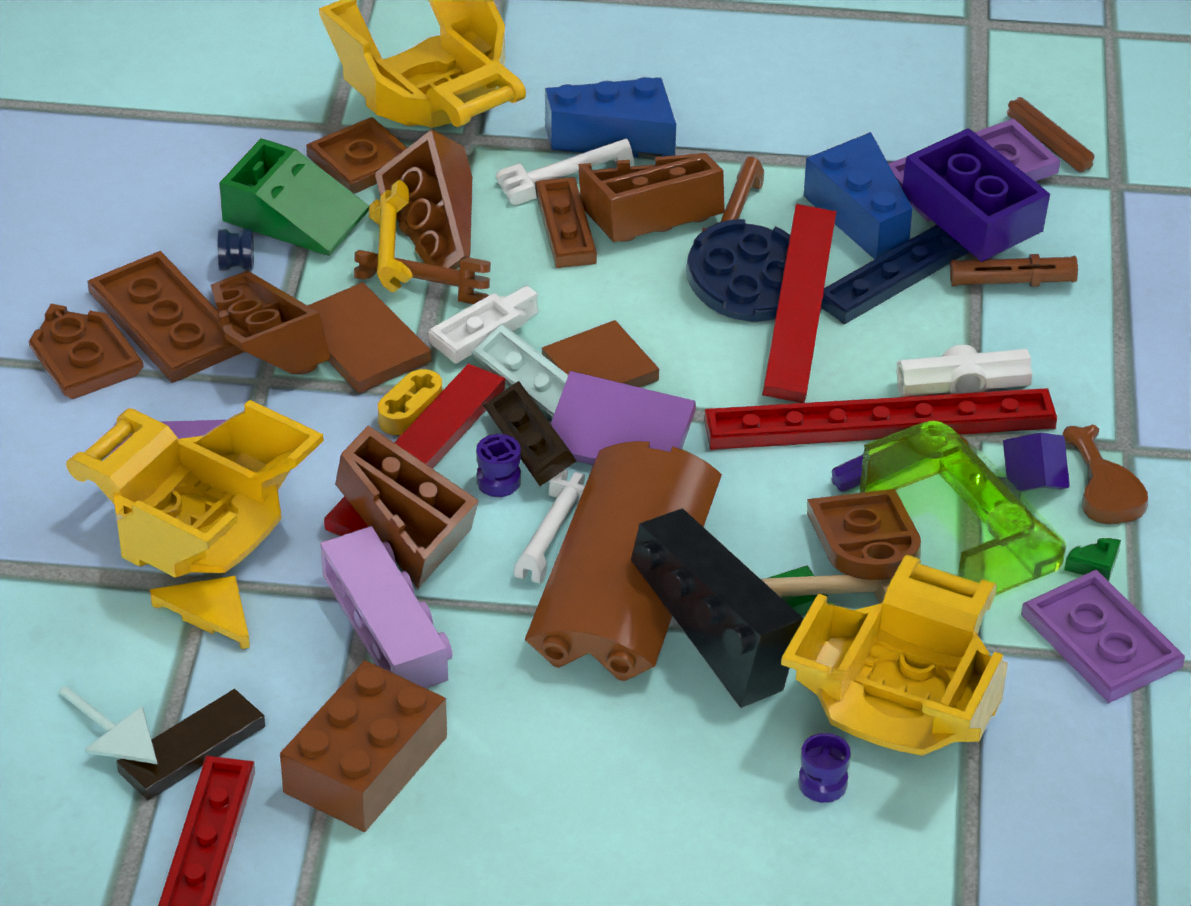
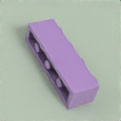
(384, 608)

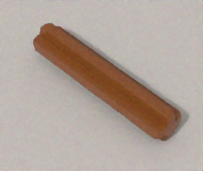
(1051, 134)

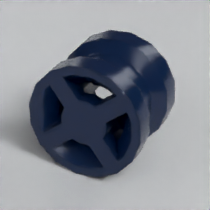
(235, 249)

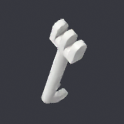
(520, 185)
(567, 494)

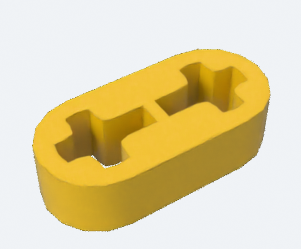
(404, 398)

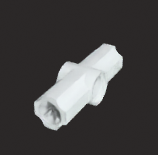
(964, 371)

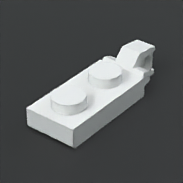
(468, 328)

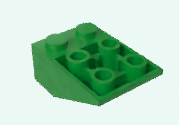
(289, 199)

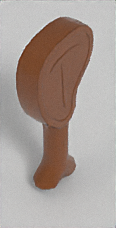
(1112, 491)

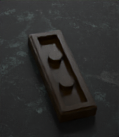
(540, 445)
(187, 744)

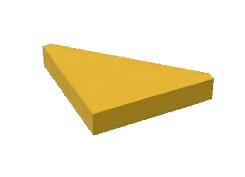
(207, 605)

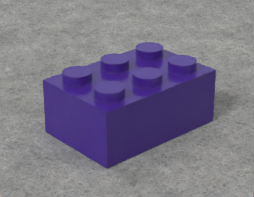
(975, 194)

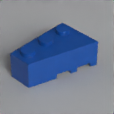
(608, 111)
(863, 192)

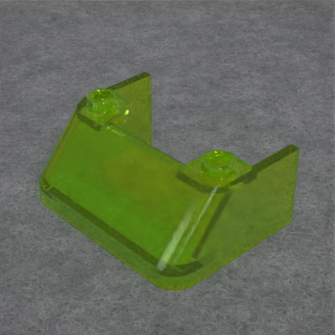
(1023, 541)

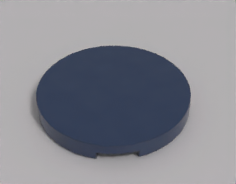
(738, 269)

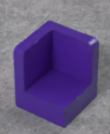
(1036, 461)

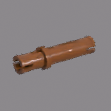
(1019, 270)

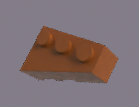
(652, 197)
(405, 502)

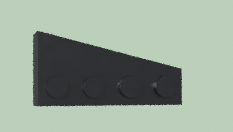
(718, 604)

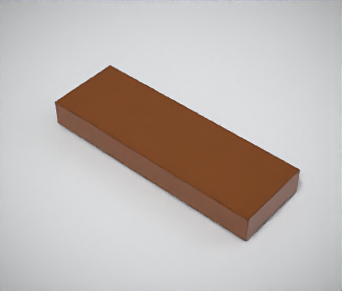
(565, 222)

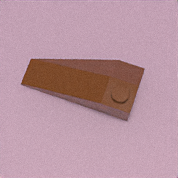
(270, 323)

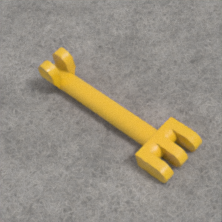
(384, 214)

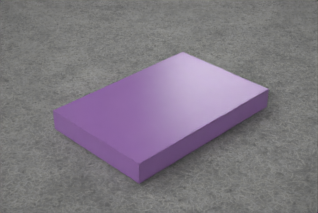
(607, 412)
(1102, 636)

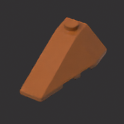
(438, 198)

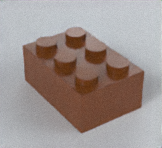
(364, 745)

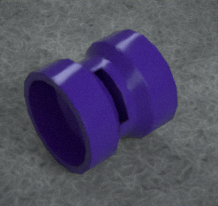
(498, 465)
(824, 767)

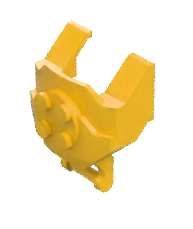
(438, 79)
(195, 498)
(907, 667)

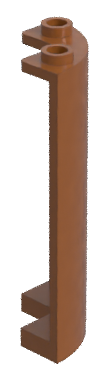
(595, 591)

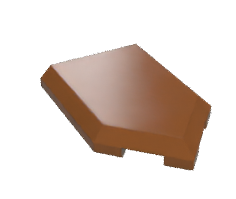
(83, 351)

